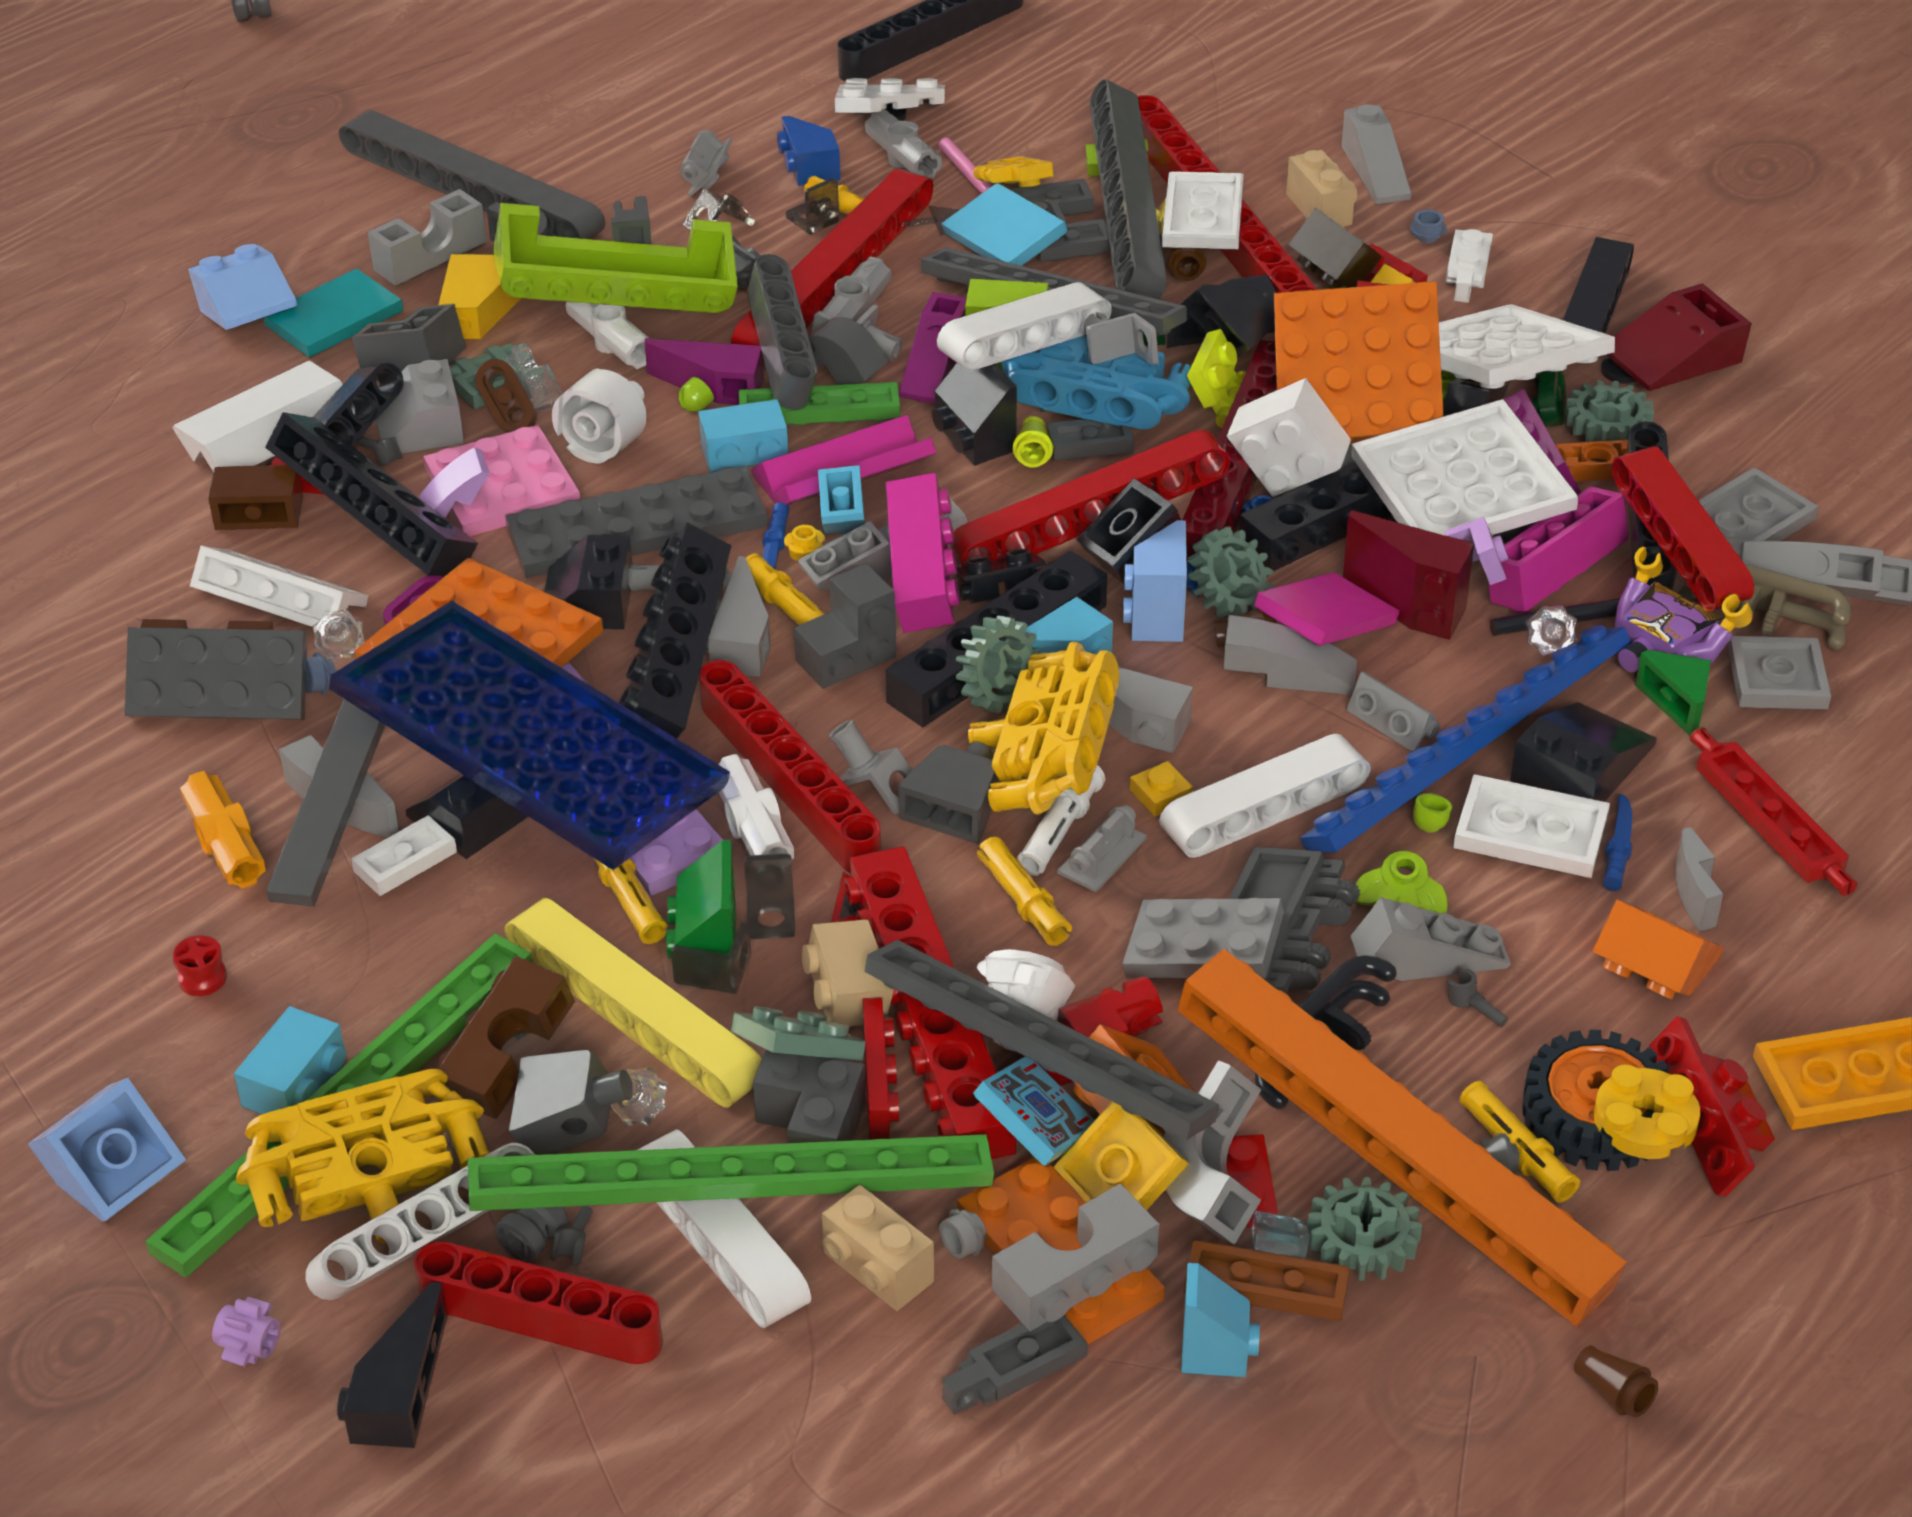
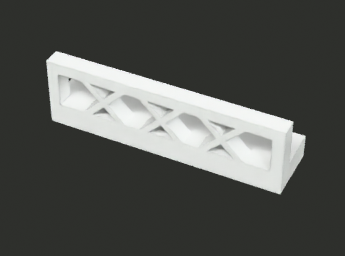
(270, 586)

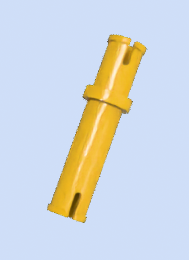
(778, 589)
(634, 900)
(1032, 902)
(1555, 1175)

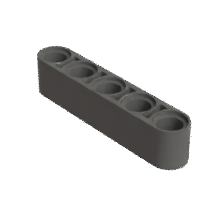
(781, 332)

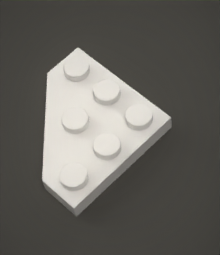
(859, 97)

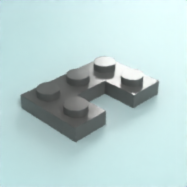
(1069, 199)
(1088, 439)

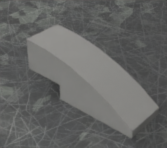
(1287, 657)
(373, 808)

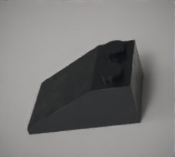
(1578, 752)

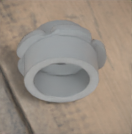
(963, 1233)

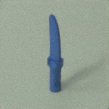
(774, 536)
(1619, 848)

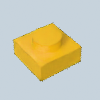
(1159, 787)

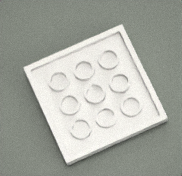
(1515, 345)
(1464, 471)

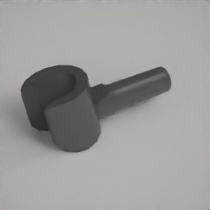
(385, 449)
(1466, 995)
(571, 1239)

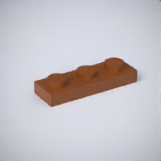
(1277, 1279)

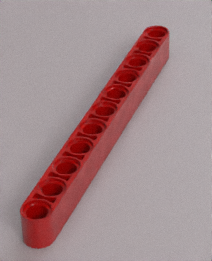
(1175, 151)

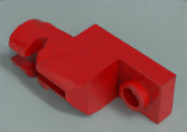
(1126, 1012)

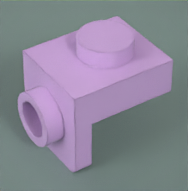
(1486, 548)

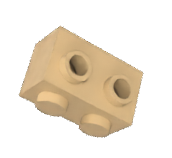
(1320, 184)
(837, 965)
(878, 1247)

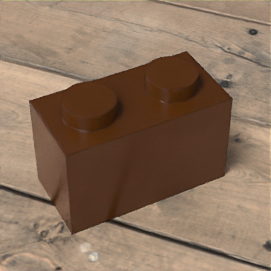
(255, 497)

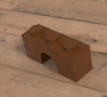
(520, 1002)

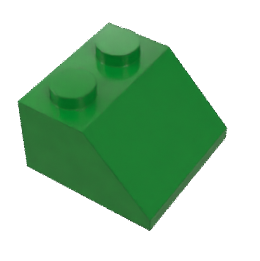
(704, 903)

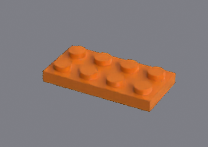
(1042, 1202)

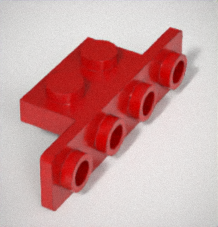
(1728, 1109)

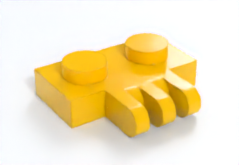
(1015, 170)

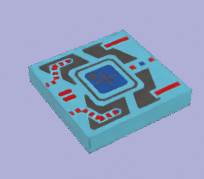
(1034, 1109)

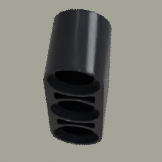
(366, 397)

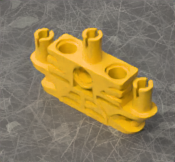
(1051, 728)
(361, 1126)

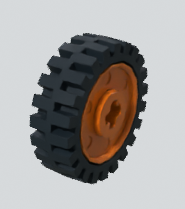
(1564, 1089)

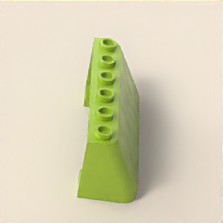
(615, 272)

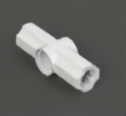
(611, 331)
(753, 810)

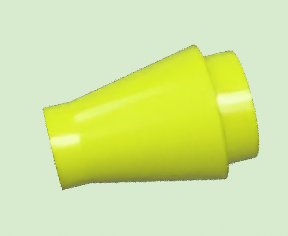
(1033, 443)

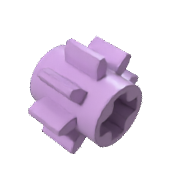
(246, 1331)

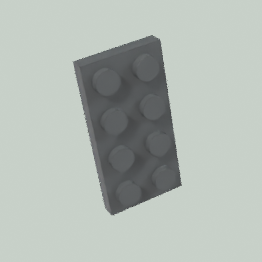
(216, 673)

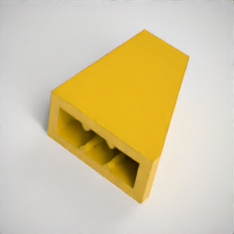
(477, 293)

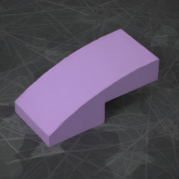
(457, 482)

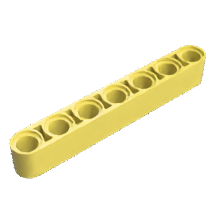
(637, 1002)

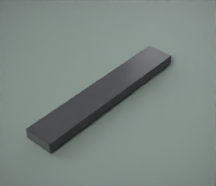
(325, 808)

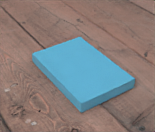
(1004, 226)

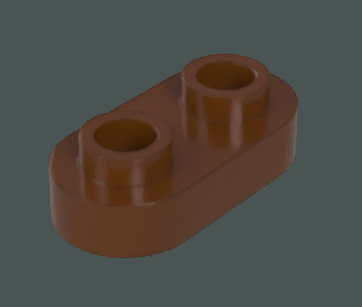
(506, 399)

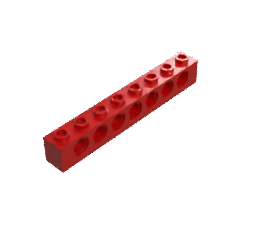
(941, 1048)

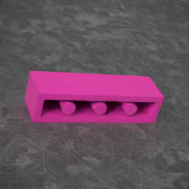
(1560, 549)
(921, 552)

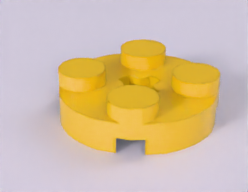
(1668, 1095)

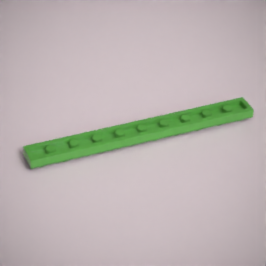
(398, 1051)
(728, 1172)

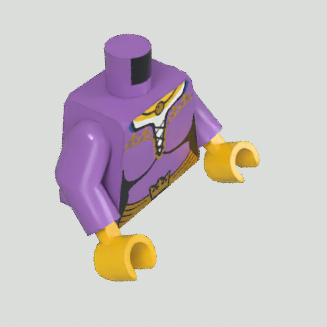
(1669, 622)

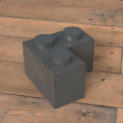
(422, 336)
(855, 632)
(810, 1096)

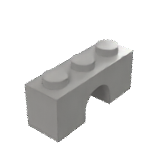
(403, 252)
(1046, 1282)

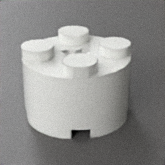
(600, 415)

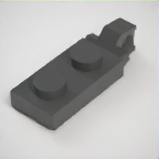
(1012, 1363)

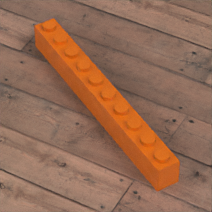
(1402, 1137)

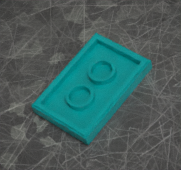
(334, 312)

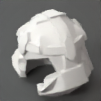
(1028, 979)

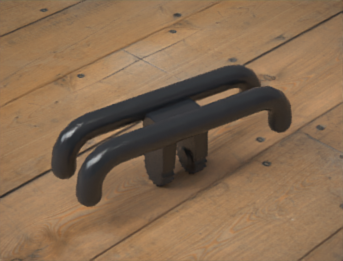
(1328, 1004)

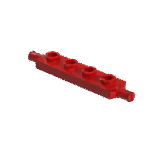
(1772, 812)

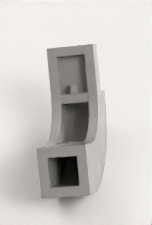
(1204, 1185)

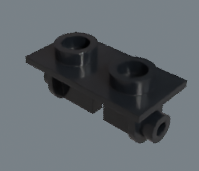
(983, 575)

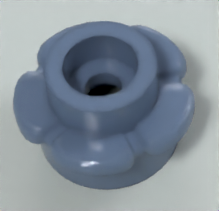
(1428, 225)
(318, 673)

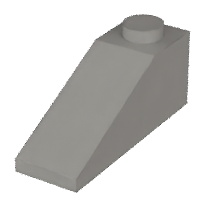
(1374, 153)
(1151, 710)

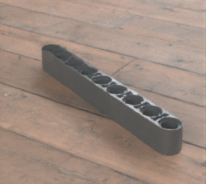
(454, 168)
(1127, 191)

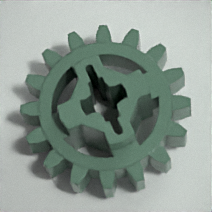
(1606, 411)
(1229, 572)
(995, 662)
(1389, 1233)

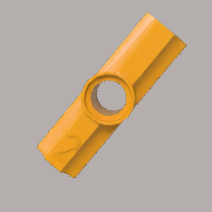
(223, 829)

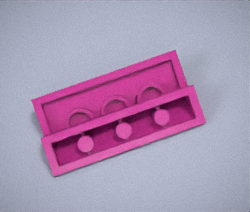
(874, 449)

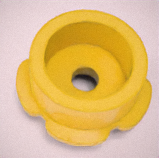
(803, 541)

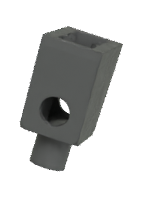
(950, 791)
(564, 1100)

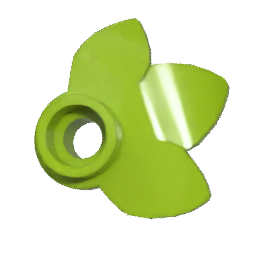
(1412, 888)

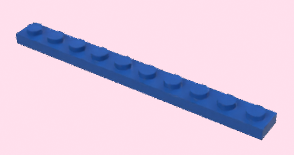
(1461, 741)

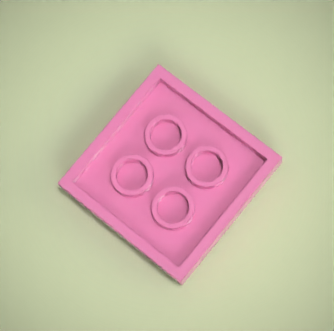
(521, 477)

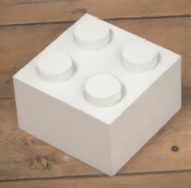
(1289, 437)

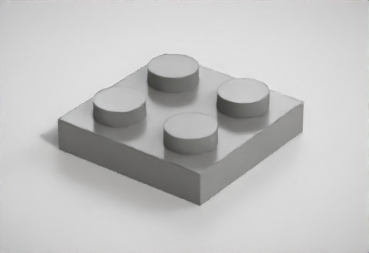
(1779, 672)

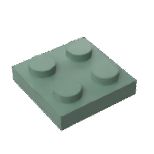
(804, 1036)

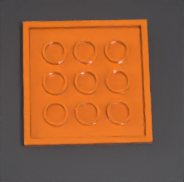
(1364, 353)
(519, 610)

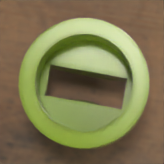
(695, 395)
(1431, 812)

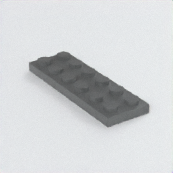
(713, 502)

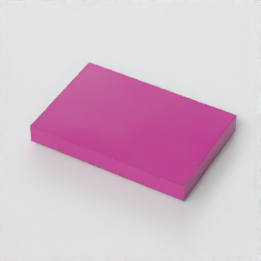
(1326, 608)

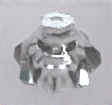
(1551, 629)
(338, 634)
(646, 1098)

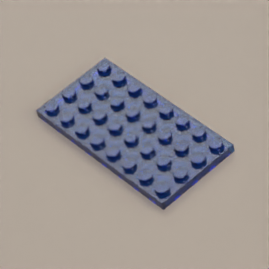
(531, 733)

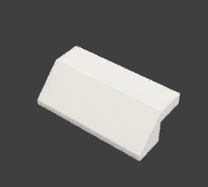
(241, 426)

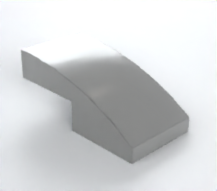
(1694, 882)

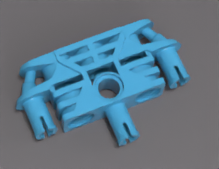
(1110, 392)

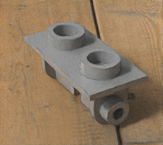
(704, 160)
(1391, 712)
(1104, 850)

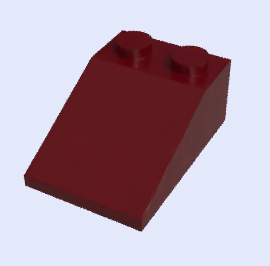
(1411, 571)

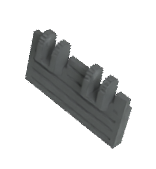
(1310, 897)

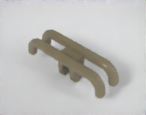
(1771, 596)

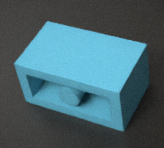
(742, 434)
(290, 1062)

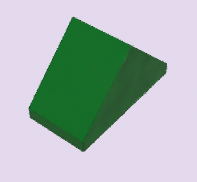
(1675, 685)

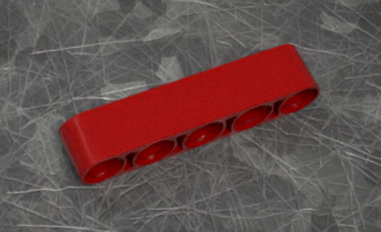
(1682, 527)
(543, 1302)

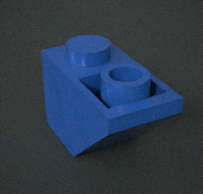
(808, 150)

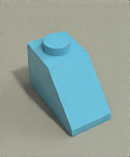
(841, 499)
(1076, 623)
(1216, 1326)

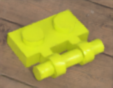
(1214, 374)

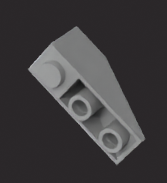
(740, 624)
(1427, 942)

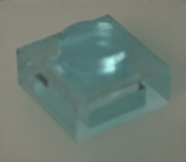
(1280, 1234)

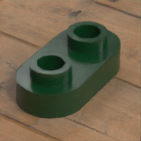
(1551, 397)

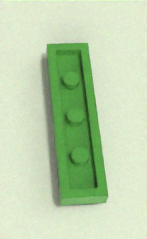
(837, 403)

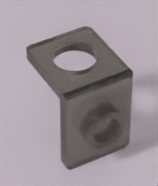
(715, 206)
(820, 207)
(769, 889)
(713, 969)

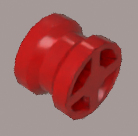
(199, 965)

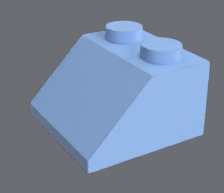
(241, 286)
(1157, 586)
(107, 1150)

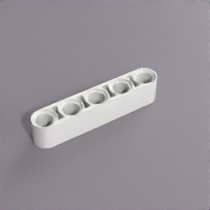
(1020, 326)
(1264, 795)
(400, 1232)
(737, 1249)

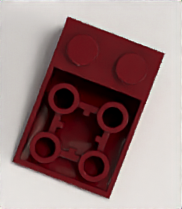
(1682, 338)

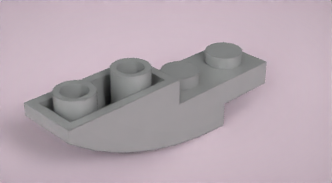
(856, 548)
(1849, 569)

